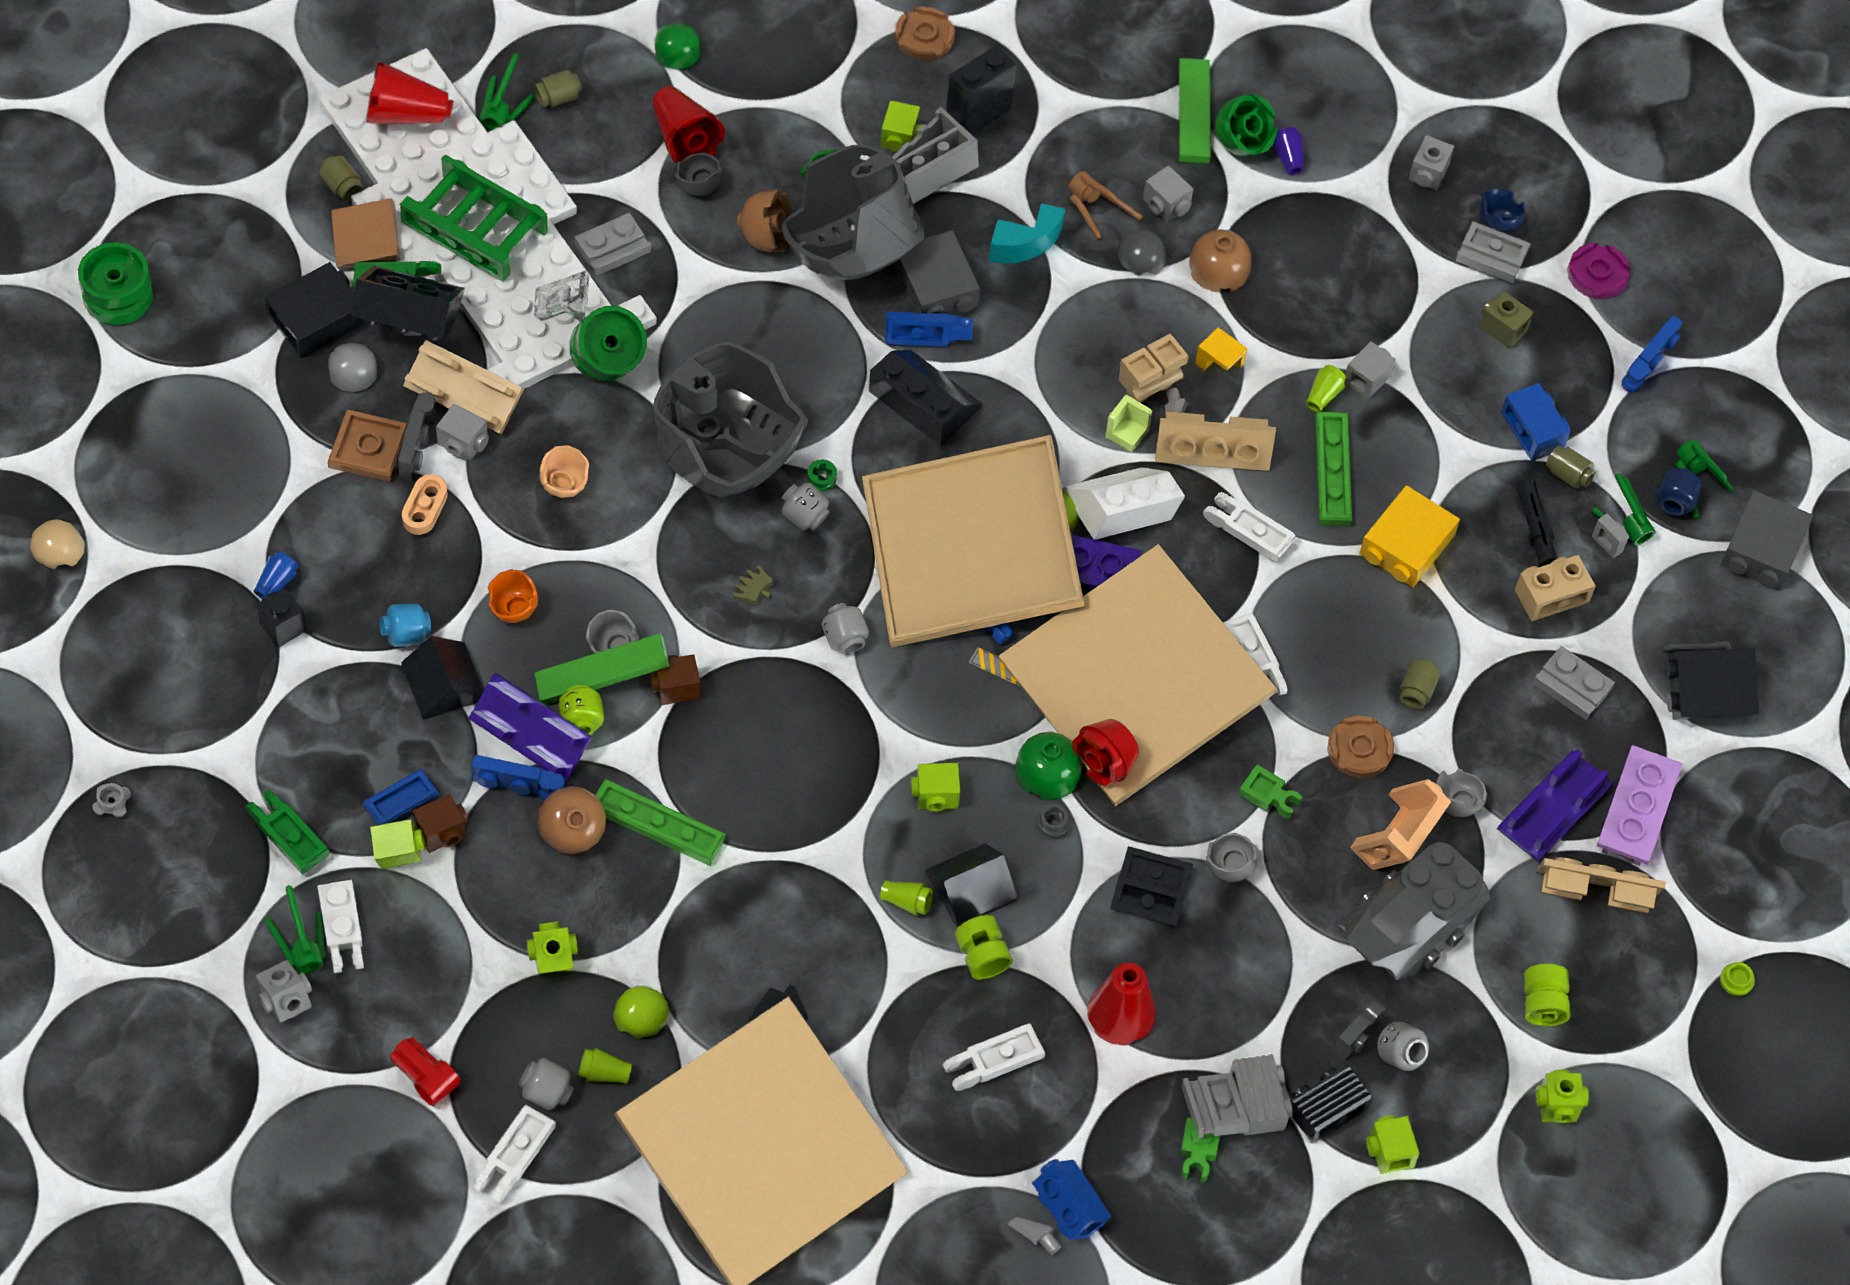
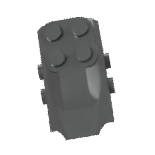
(1417, 911)

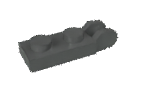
(417, 433)

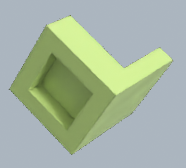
(1128, 423)

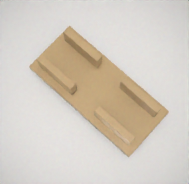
(464, 384)
(1236, 444)
(1627, 889)

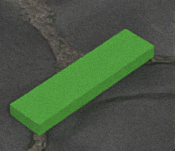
(1194, 110)
(1333, 469)
(603, 668)
(660, 823)

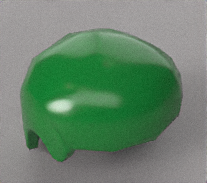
(677, 46)

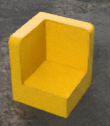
(1221, 349)

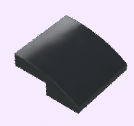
(1151, 886)

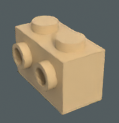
(1554, 587)

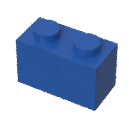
(1535, 421)

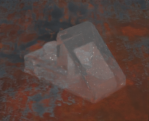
(563, 296)

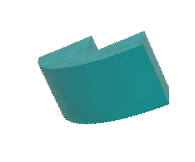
(1021, 243)

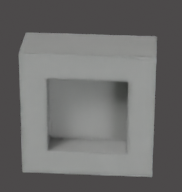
(1610, 535)

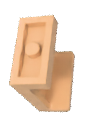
(1419, 811)

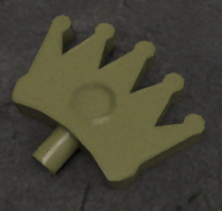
(753, 588)

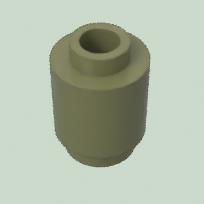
(557, 89)
(340, 177)
(1571, 467)
(1419, 683)

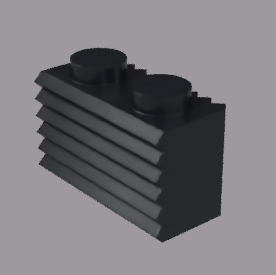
(1329, 1103)

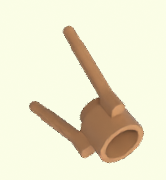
(1088, 190)

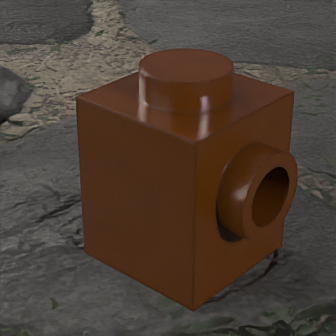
(677, 682)
(441, 823)

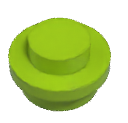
(1737, 979)

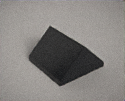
(442, 676)
(973, 883)

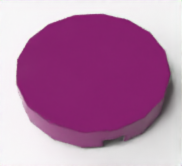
(1598, 271)

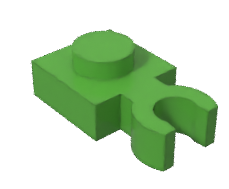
(1266, 790)
(1198, 1151)

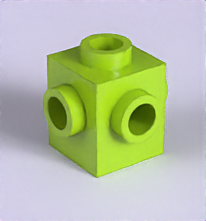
(562, 957)
(1561, 1096)

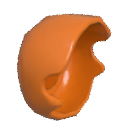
(512, 596)

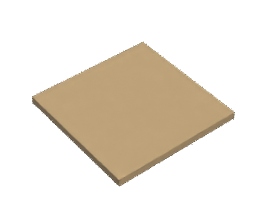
(972, 541)
(1142, 656)
(761, 1143)

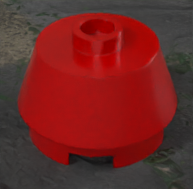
(1107, 750)

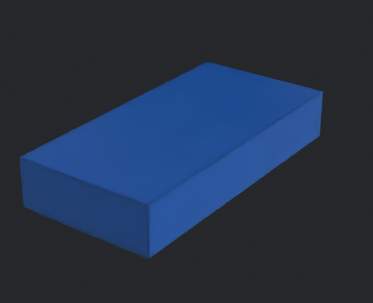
(401, 799)

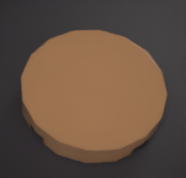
(924, 34)
(1360, 747)

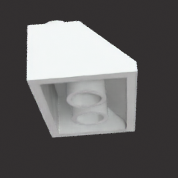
(1125, 501)

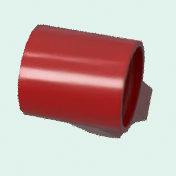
(430, 1077)

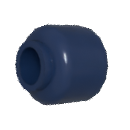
(1679, 491)

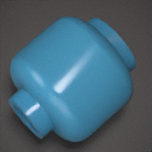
(405, 625)

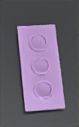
(1639, 805)

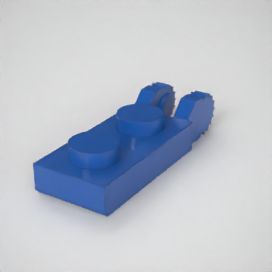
(1651, 355)
(515, 776)

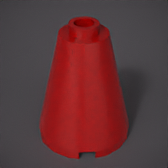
(405, 99)
(686, 124)
(1123, 1006)

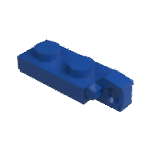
(926, 329)

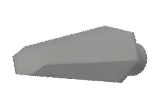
(1175, 403)
(1037, 1233)

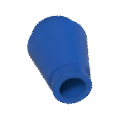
(276, 574)

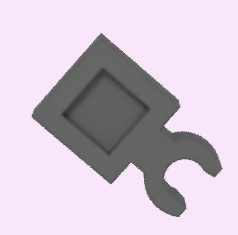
(1355, 1036)

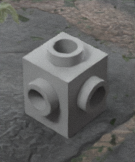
(284, 991)

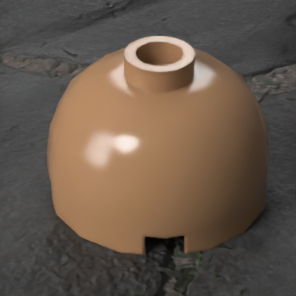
(762, 220)
(1220, 260)
(571, 820)

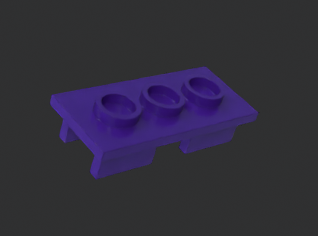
(1100, 560)
(530, 727)
(1555, 805)

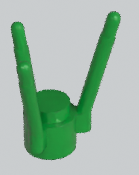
(496, 113)
(1696, 459)
(1636, 524)
(305, 954)

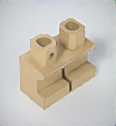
(1152, 368)

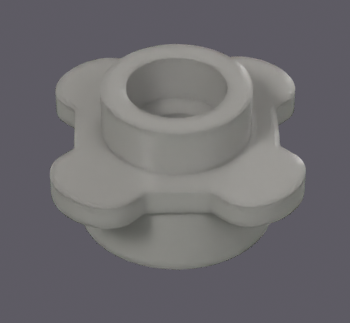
(111, 791)

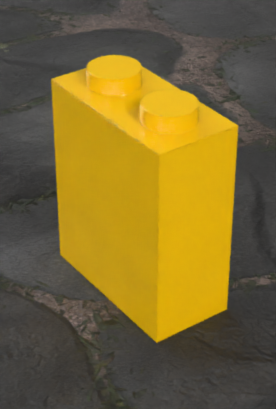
(1409, 536)

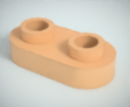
(422, 506)

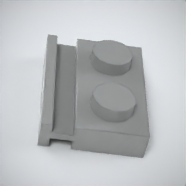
(612, 244)
(1492, 252)
(1573, 682)
(1215, 1105)

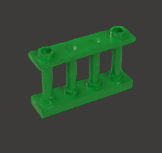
(466, 243)

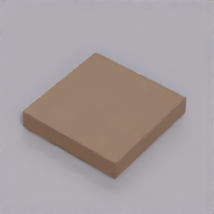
(365, 233)
(368, 445)

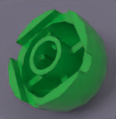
(1246, 125)
(1048, 766)

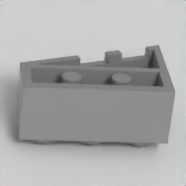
(937, 155)

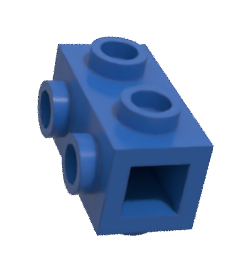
(1070, 1199)

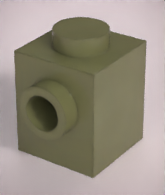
(1506, 319)

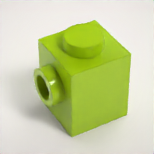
(900, 125)
(936, 786)
(397, 843)
(1392, 1144)

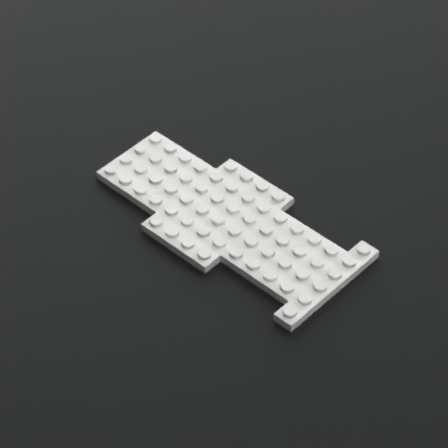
(408, 163)

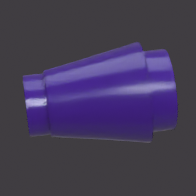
(1290, 150)

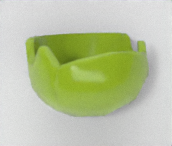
(641, 1012)

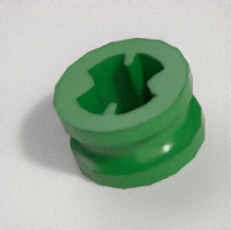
(831, 473)

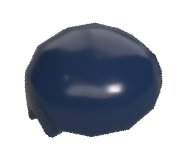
(1501, 211)

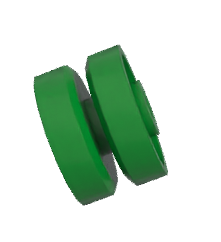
(115, 283)
(610, 326)

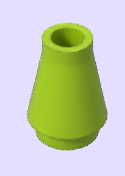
(1326, 387)
(909, 896)
(603, 1067)

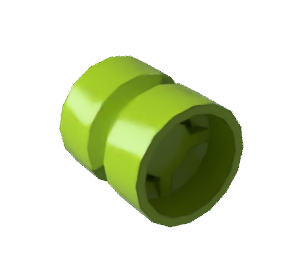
(985, 950)
(1546, 995)

